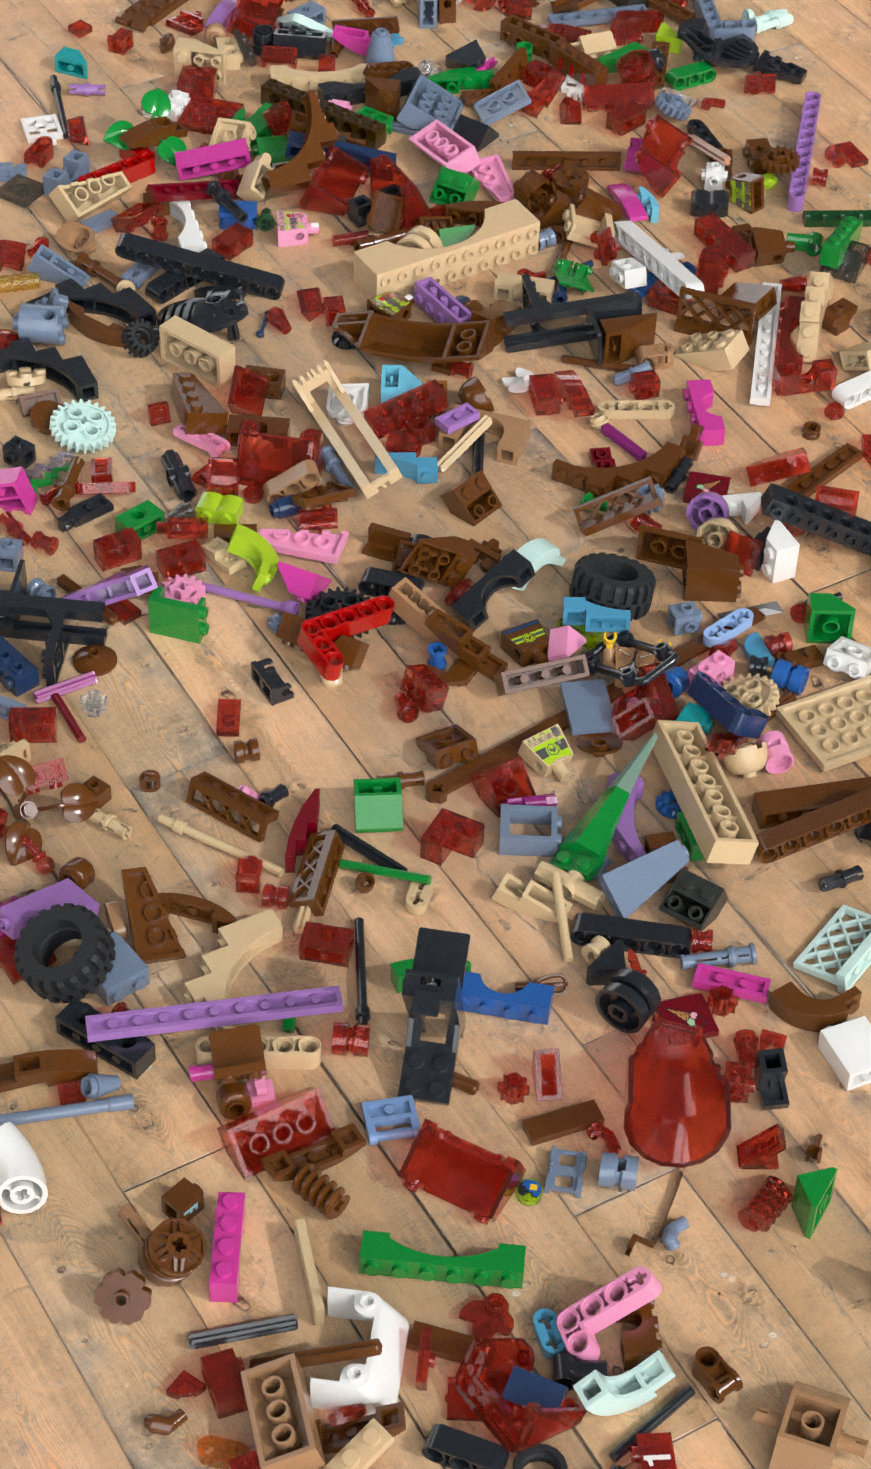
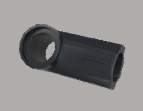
(569, 1371)

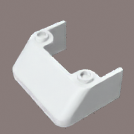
(381, 1377)

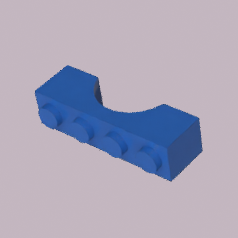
(529, 1004)

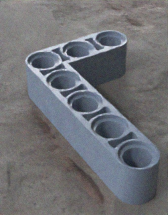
(724, 29)

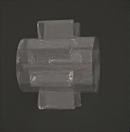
(93, 703)

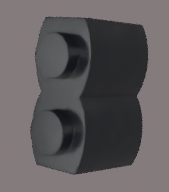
(708, 202)

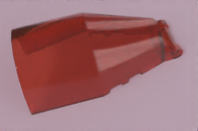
(675, 1097)

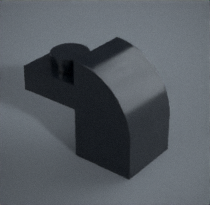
(770, 1076)

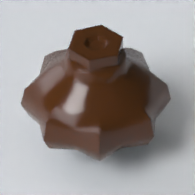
(167, 43)

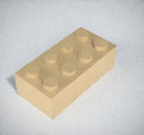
(197, 351)

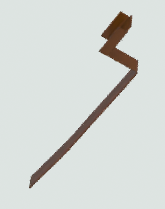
(635, 1238)

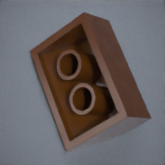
(663, 546)

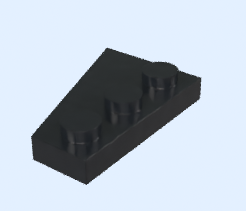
(784, 71)

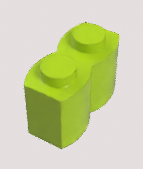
(220, 508)

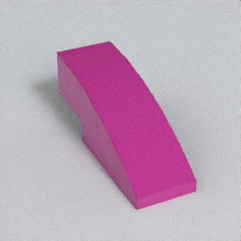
(352, 38)

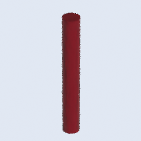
(68, 717)

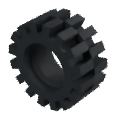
(146, 331)

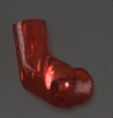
(712, 102)
(609, 1137)

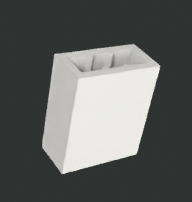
(848, 1051)

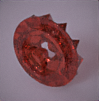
(458, 591)

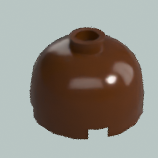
(474, 394)

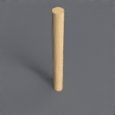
(562, 917)

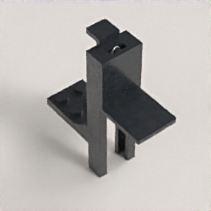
(538, 310)
(56, 634)
(431, 989)

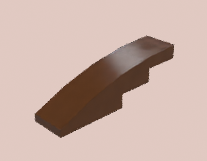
(462, 642)

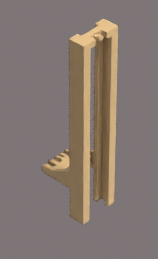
(326, 374)

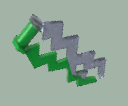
(52, 466)

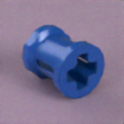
(437, 655)

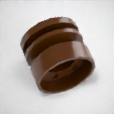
(158, 1256)

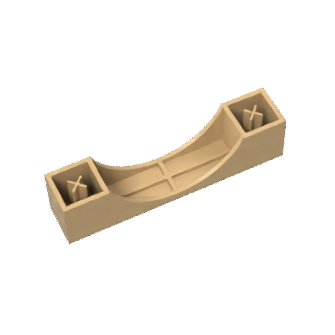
(505, 236)

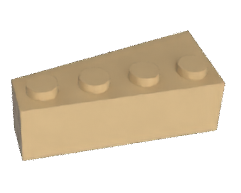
(86, 197)

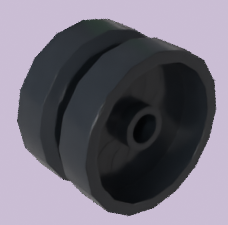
(628, 1000)

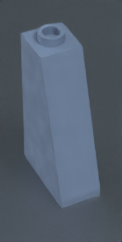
(640, 879)

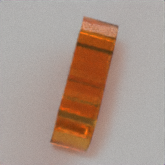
(224, 1450)

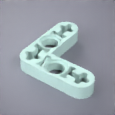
(303, 23)

